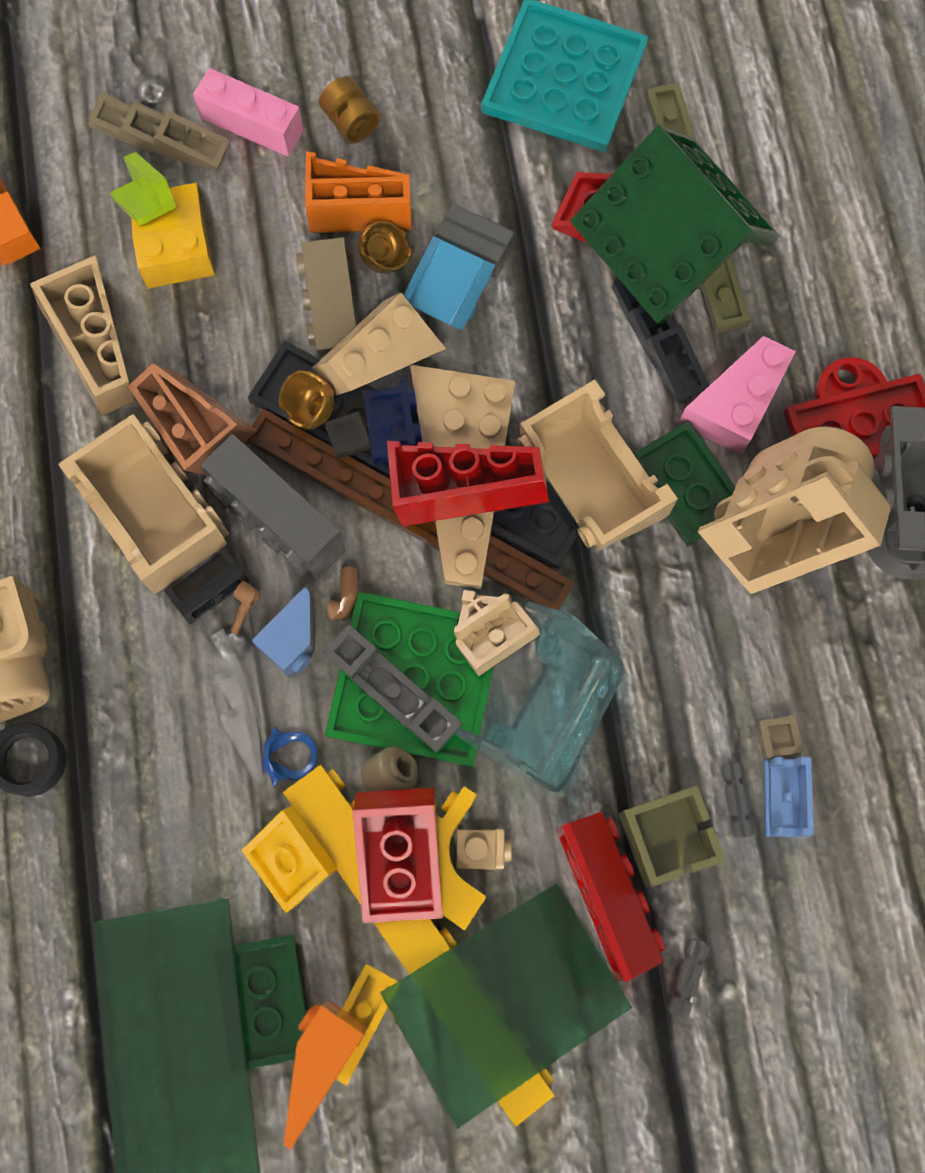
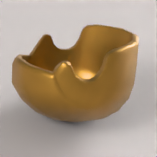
(384, 247)
(307, 399)

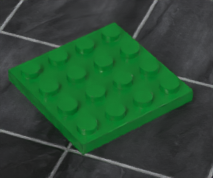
(424, 648)

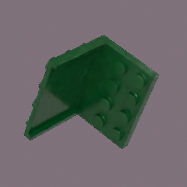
(669, 221)

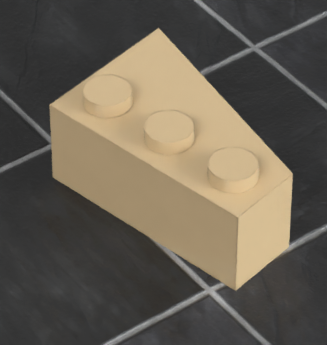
(378, 346)

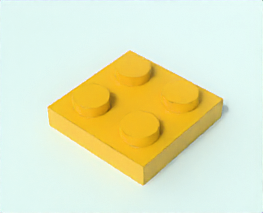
(289, 859)

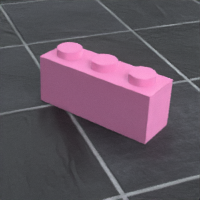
(248, 112)

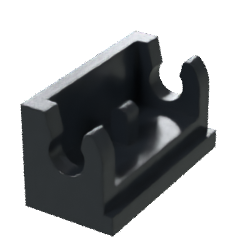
(207, 586)

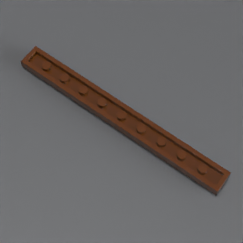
(373, 493)

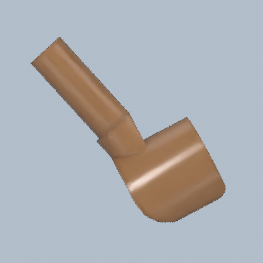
(248, 597)

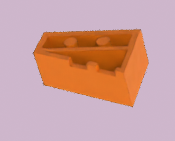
(353, 197)

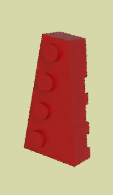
(462, 480)

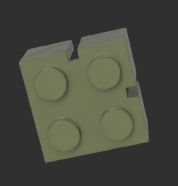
(667, 838)

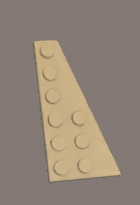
(462, 411)

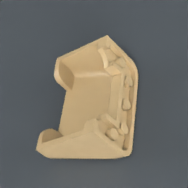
(595, 469)

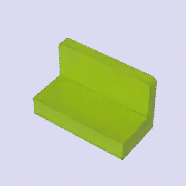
(146, 195)

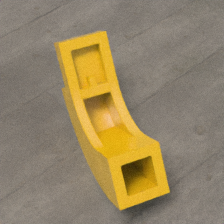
(458, 898)

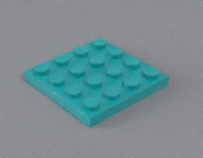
(564, 74)

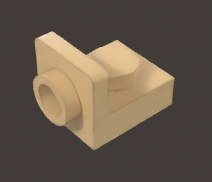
(483, 849)

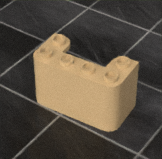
(145, 503)

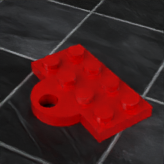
(858, 406)

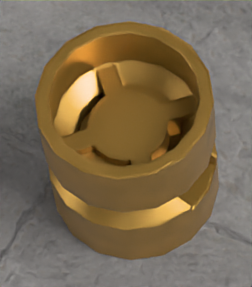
(349, 109)

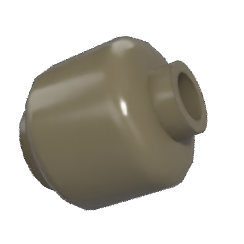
(389, 770)

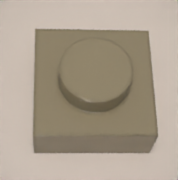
(779, 737)

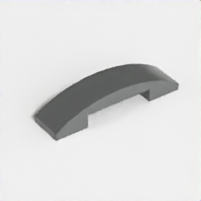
(392, 689)

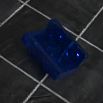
(390, 418)

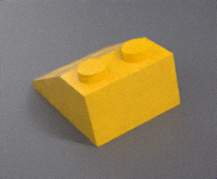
(175, 244)

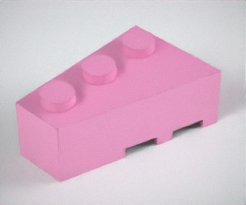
(738, 398)

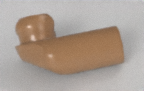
(348, 594)

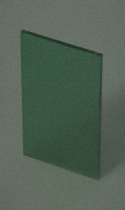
(175, 1042)

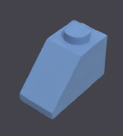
(290, 635)

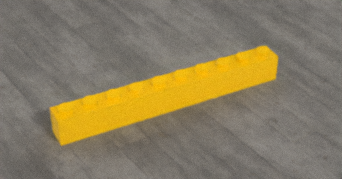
(414, 942)

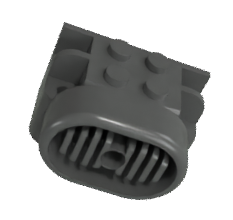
(901, 479)

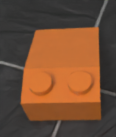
(321, 1054)

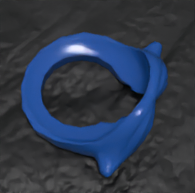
(279, 772)

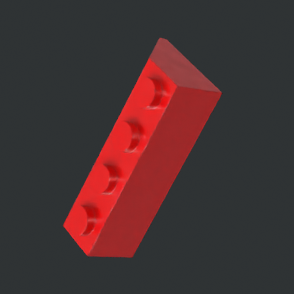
(610, 897)

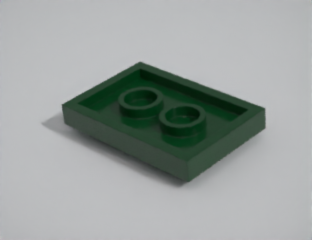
(692, 474)
(270, 999)

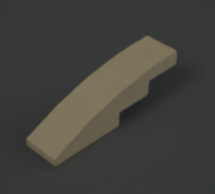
(158, 133)

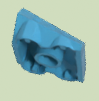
(448, 283)

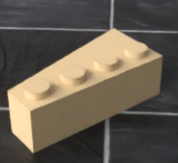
(83, 324)

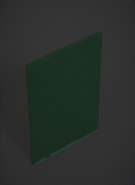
(505, 1004)

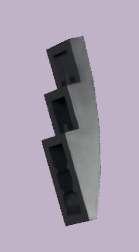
(665, 346)

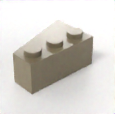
(327, 292)

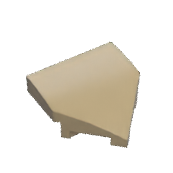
(491, 629)

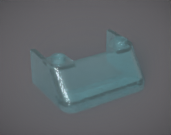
(562, 706)

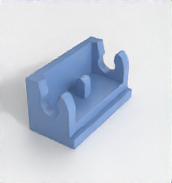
(788, 797)

